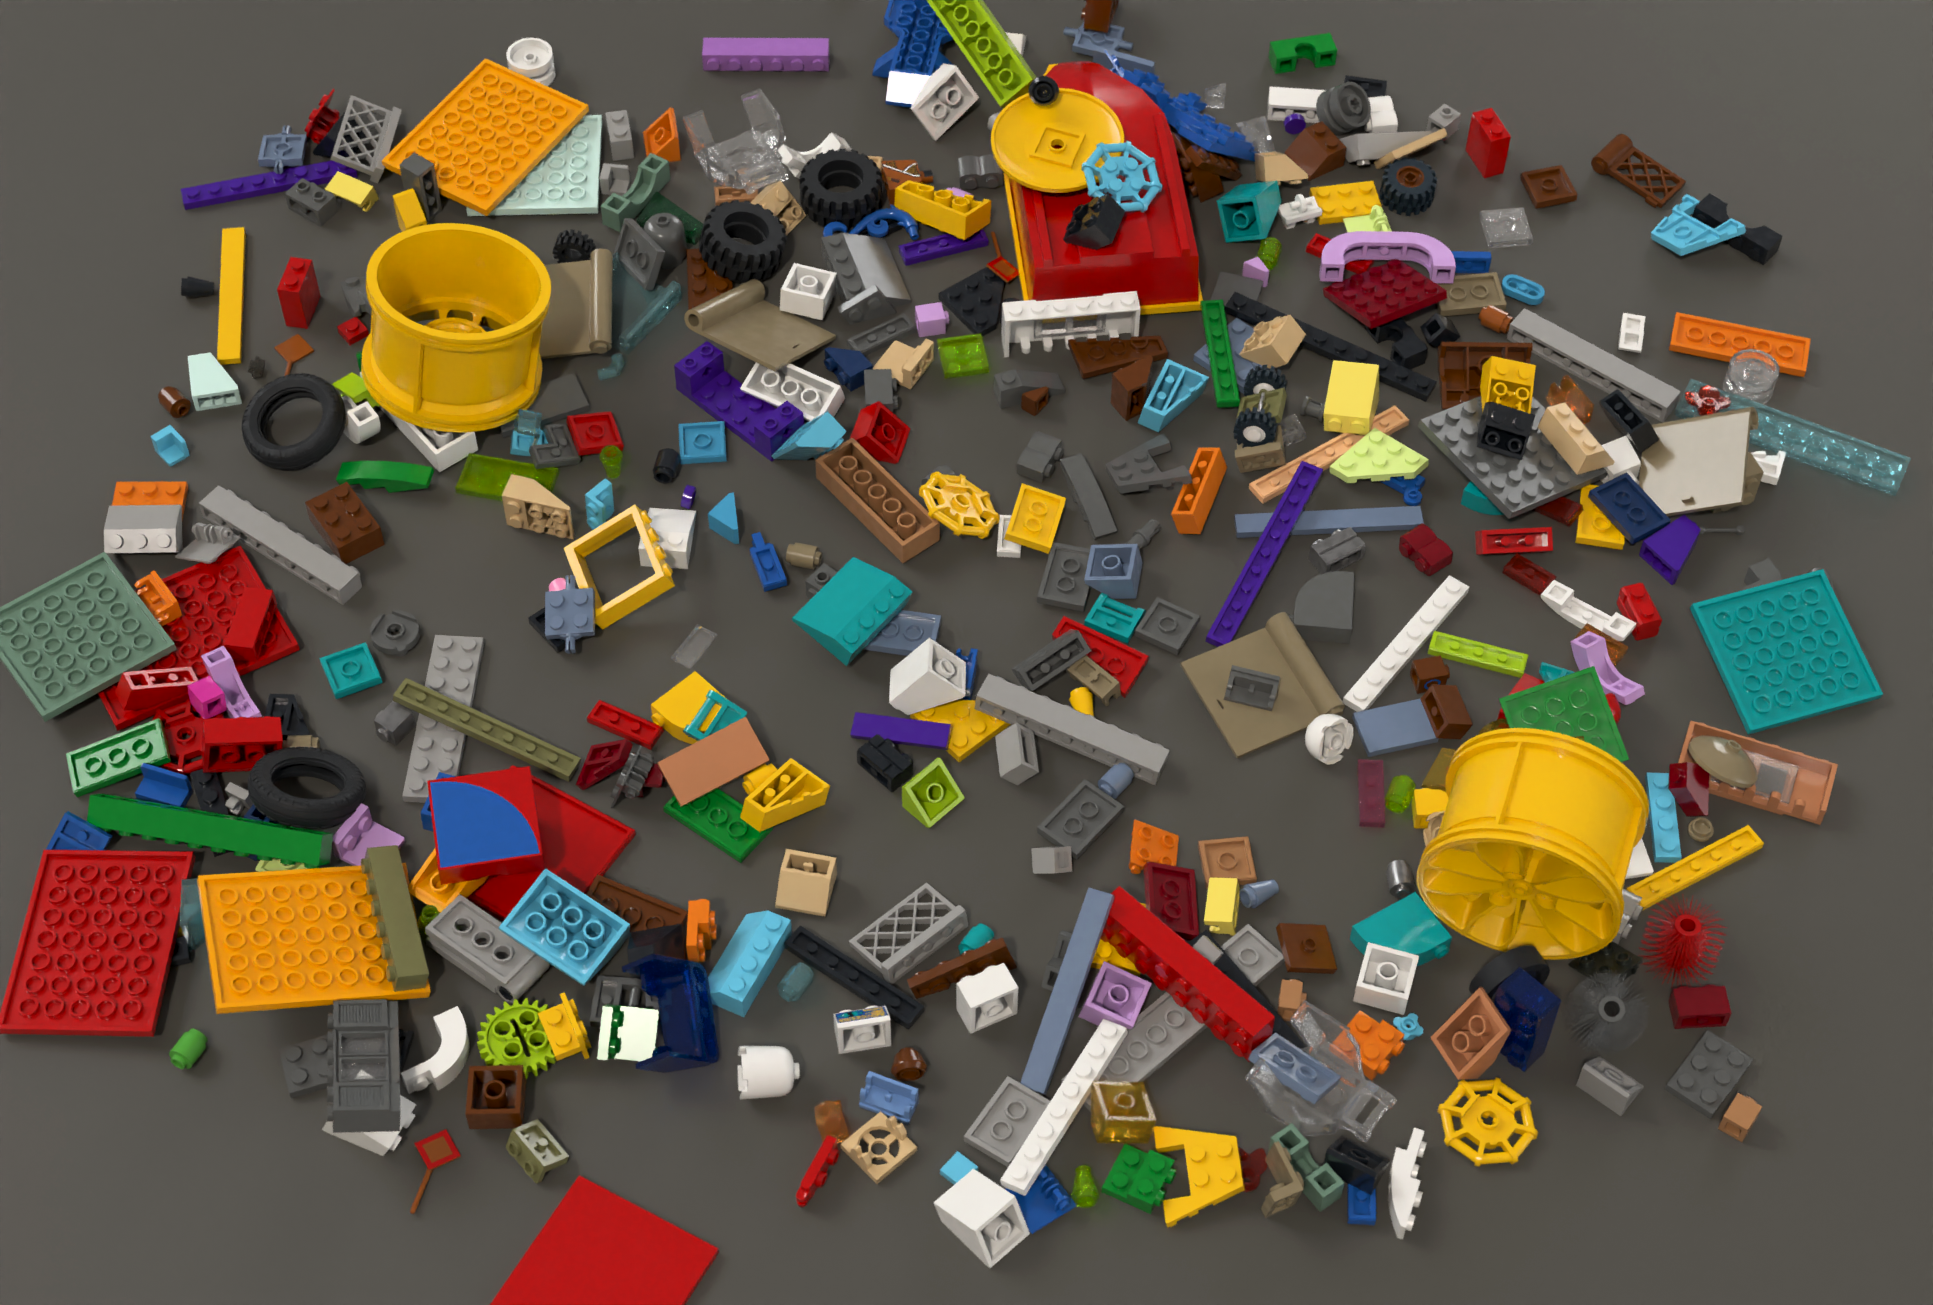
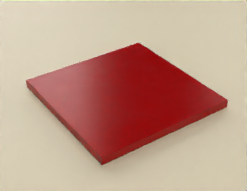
(574, 845)
(607, 1254)

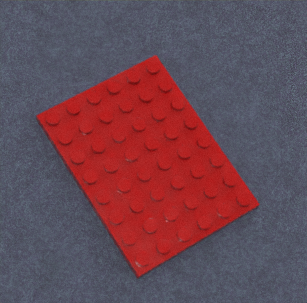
(207, 602)
(96, 943)

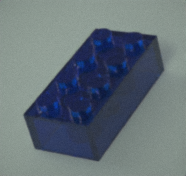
(1530, 1015)

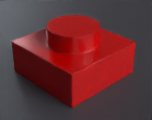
(352, 330)

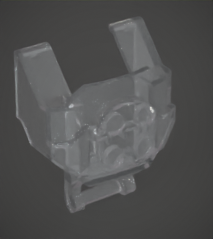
(745, 160)
(1339, 1051)

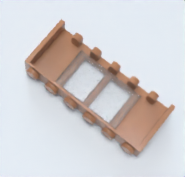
(1786, 779)

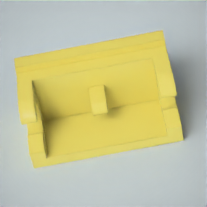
(353, 190)
(1222, 905)

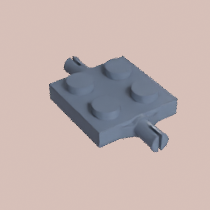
(1087, 39)
(282, 150)
(570, 614)

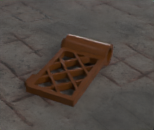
(1617, 156)

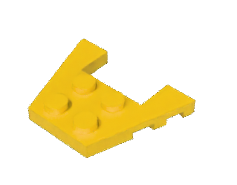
(1211, 1166)

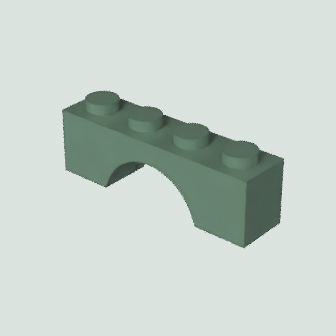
(650, 177)

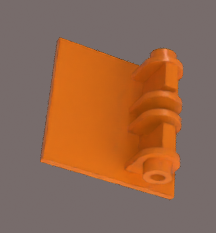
(1151, 845)

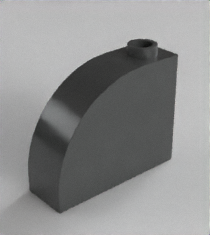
(1325, 608)

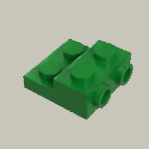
(1140, 1178)

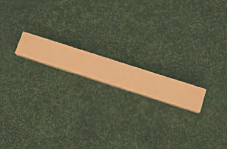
(1323, 455)

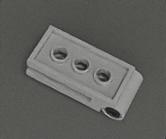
(478, 947)

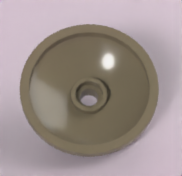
(1724, 760)

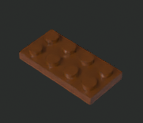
(702, 281)

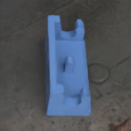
(889, 1097)

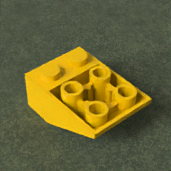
(1507, 383)

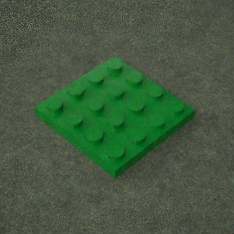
(1568, 706)

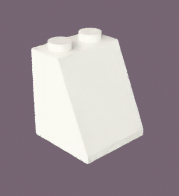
(927, 679)
(378, 1141)
(982, 1217)

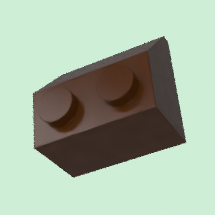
(1317, 151)

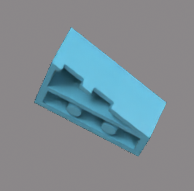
(1171, 395)

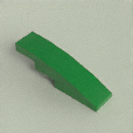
(387, 474)

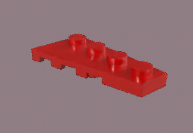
(1113, 656)

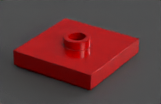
(594, 432)

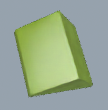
(931, 794)

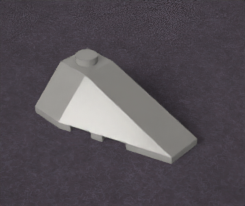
(1372, 146)

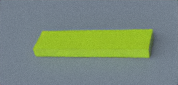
(1478, 654)

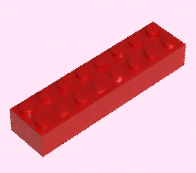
(1186, 975)

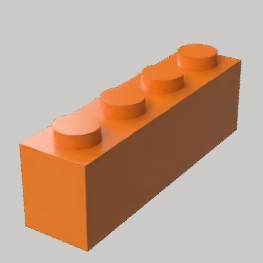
(1197, 497)

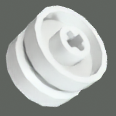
(532, 59)

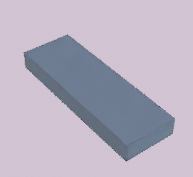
(1127, 61)

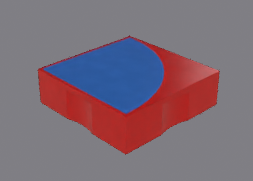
(485, 825)

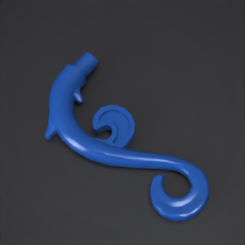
(880, 230)

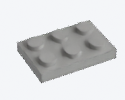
(1006, 1121)

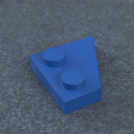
(78, 834)

